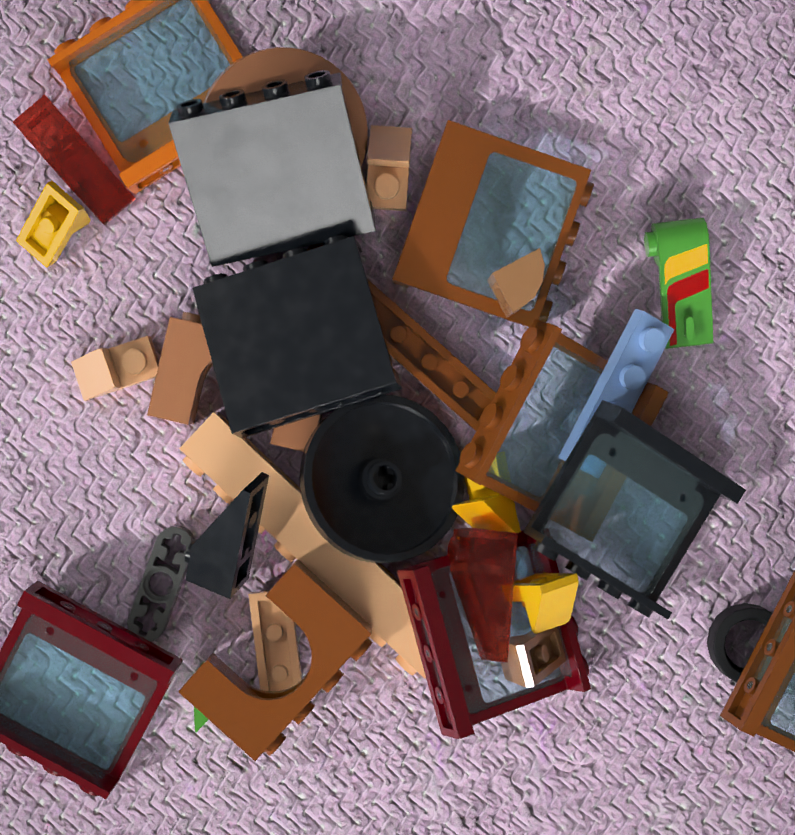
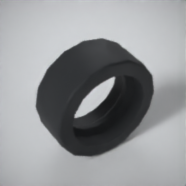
(721, 627)

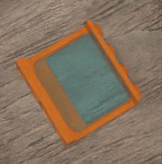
(137, 72)

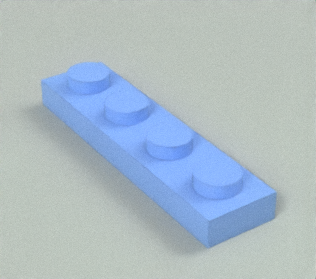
(625, 370)

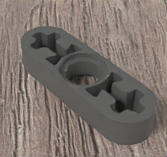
(160, 615)

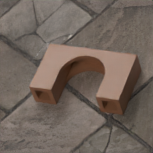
(181, 377)

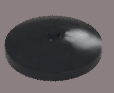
(381, 479)

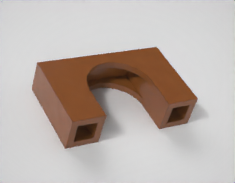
(258, 717)

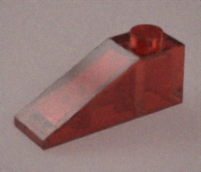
(484, 580)

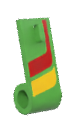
(684, 279)

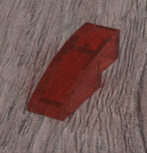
(74, 159)

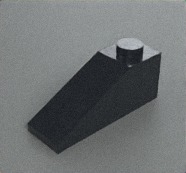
(225, 551)

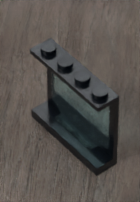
(627, 507)

